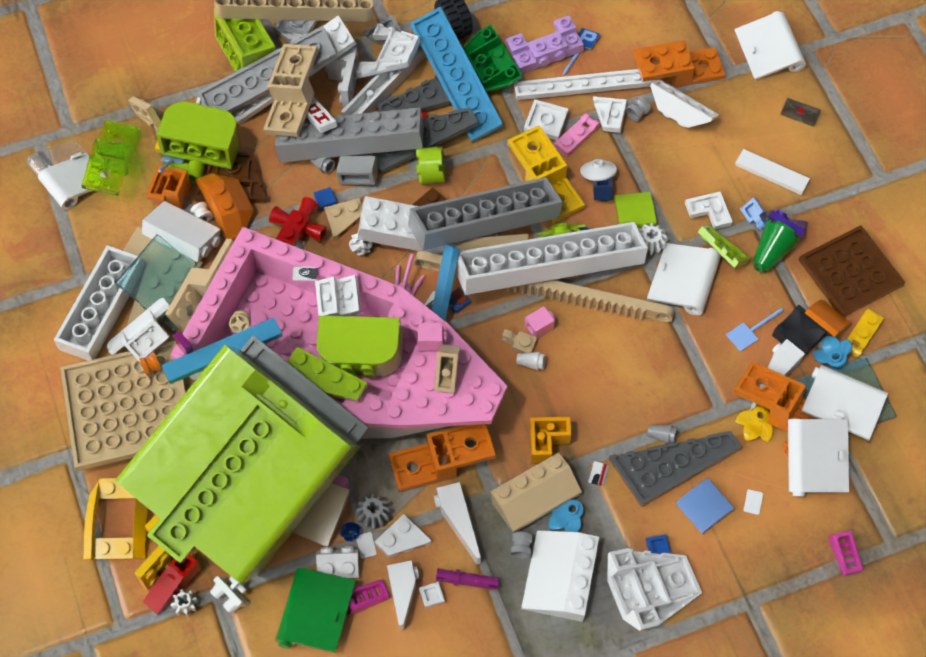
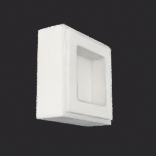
(431, 595)

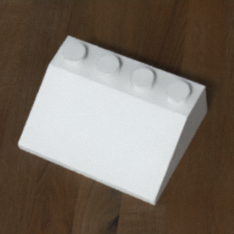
(560, 574)

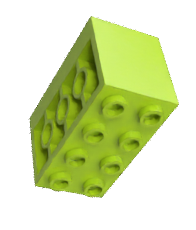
(242, 40)

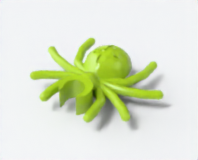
(561, 228)

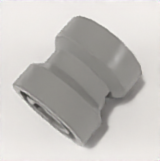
(637, 109)
(521, 544)

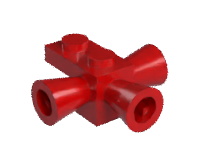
(297, 223)

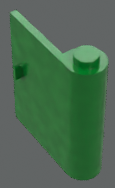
(315, 610)

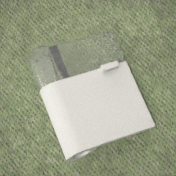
(61, 171)

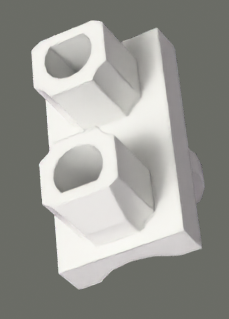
(230, 588)

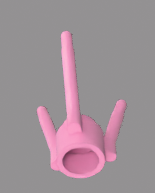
(404, 284)

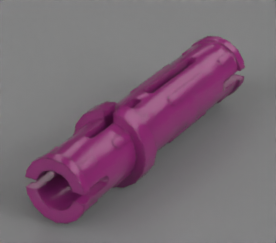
(462, 578)

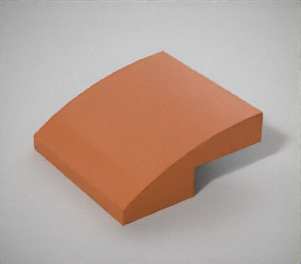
(828, 317)

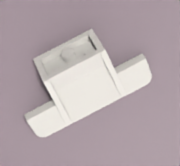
(143, 333)

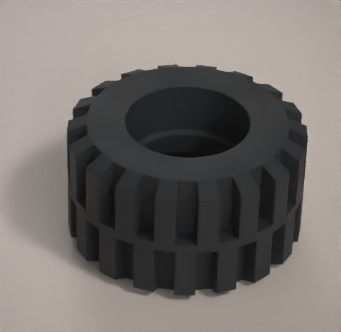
(457, 16)

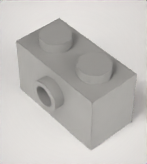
(357, 170)

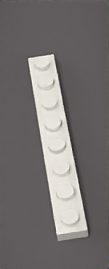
(579, 84)

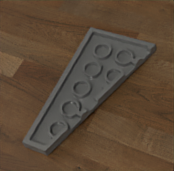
(436, 131)
(666, 466)

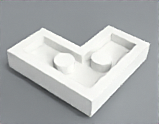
(710, 205)

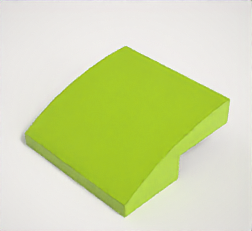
(635, 208)

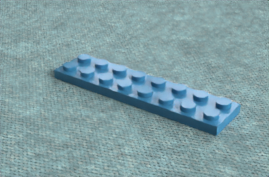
(456, 71)

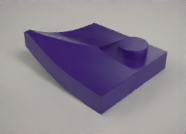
(797, 225)

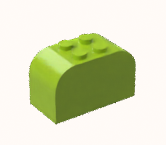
(199, 134)
(361, 344)

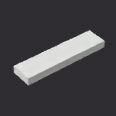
(772, 172)

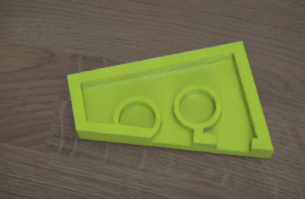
(727, 249)

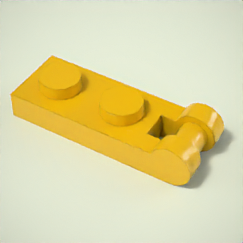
(864, 331)

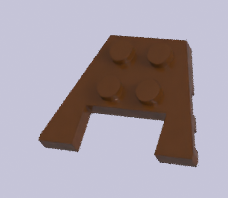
(245, 171)

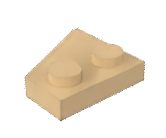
(145, 111)
(343, 216)

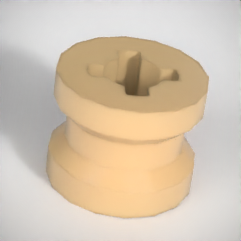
(237, 324)

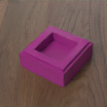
(182, 343)

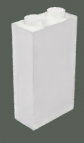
(182, 231)

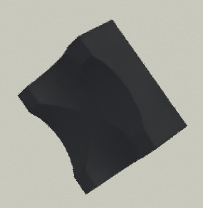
(799, 330)

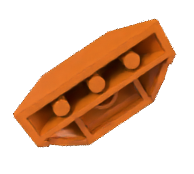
(227, 203)

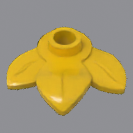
(755, 426)

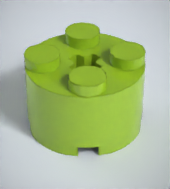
(431, 165)

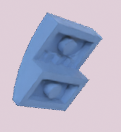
(705, 505)

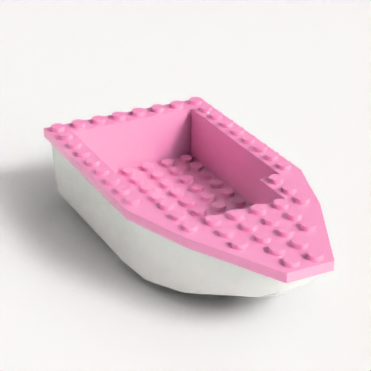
(260, 281)

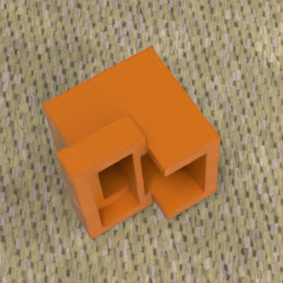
(169, 186)

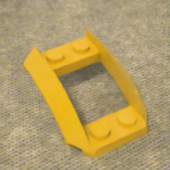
(113, 547)

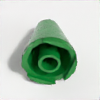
(774, 244)

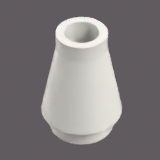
(532, 360)

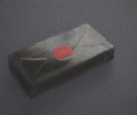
(800, 112)

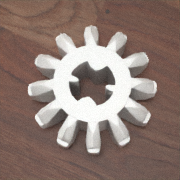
(653, 237)

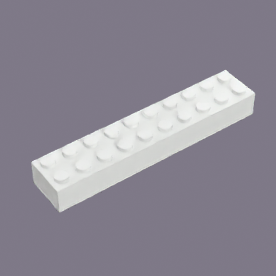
(550, 258)

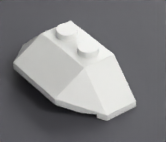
(680, 106)

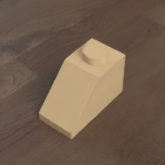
(447, 368)

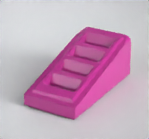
(836, 547)
(367, 603)

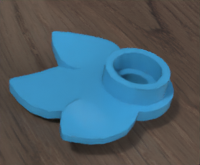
(831, 350)
(565, 519)

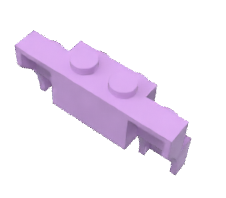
(547, 48)

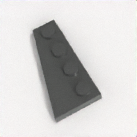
(426, 96)

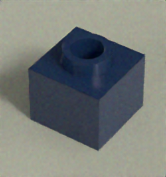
(603, 190)

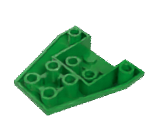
(491, 60)

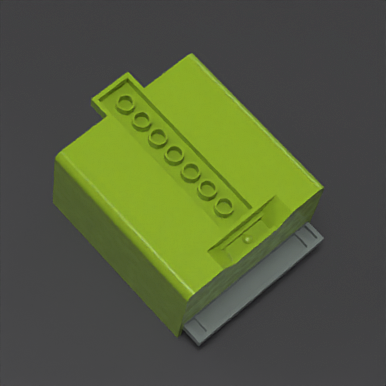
(241, 459)

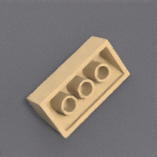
(535, 492)

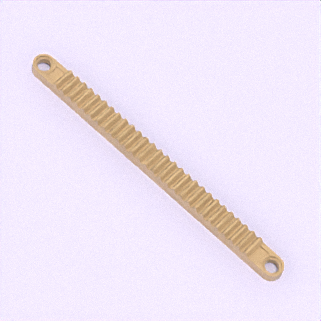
(574, 294)

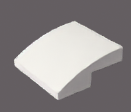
(338, 296)

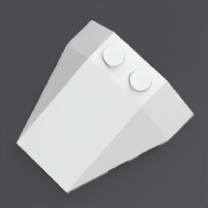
(650, 585)

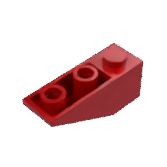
(171, 581)

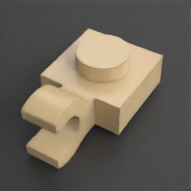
(521, 343)

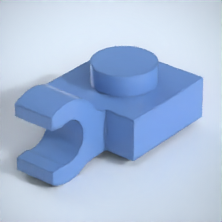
(754, 213)

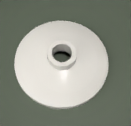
(598, 170)

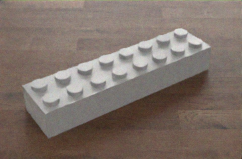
(355, 136)
(484, 213)

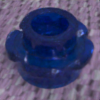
(350, 526)

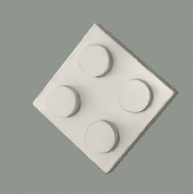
(548, 116)

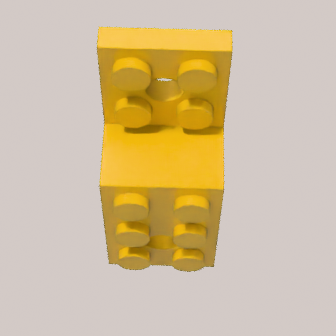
(546, 163)
(155, 564)

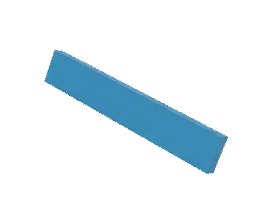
(199, 359)

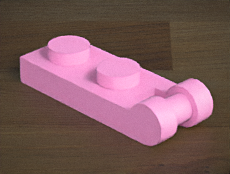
(576, 135)

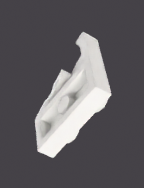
(610, 112)
(401, 537)

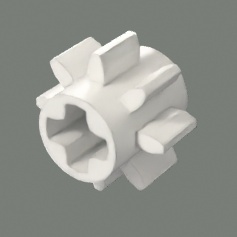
(359, 246)
(184, 597)

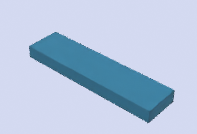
(445, 280)

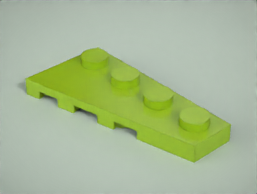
(327, 376)

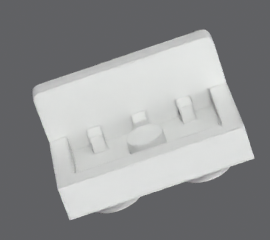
(338, 562)

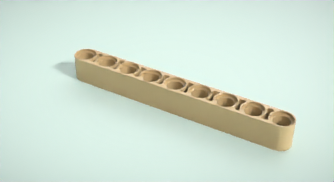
(295, 9)

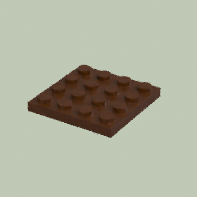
(851, 271)

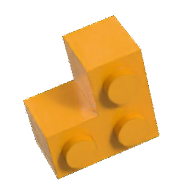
(545, 433)

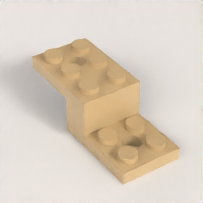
(291, 90)
(194, 288)

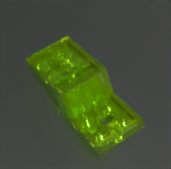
(111, 158)

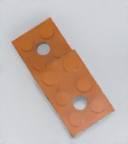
(679, 64)
(781, 395)
(441, 456)

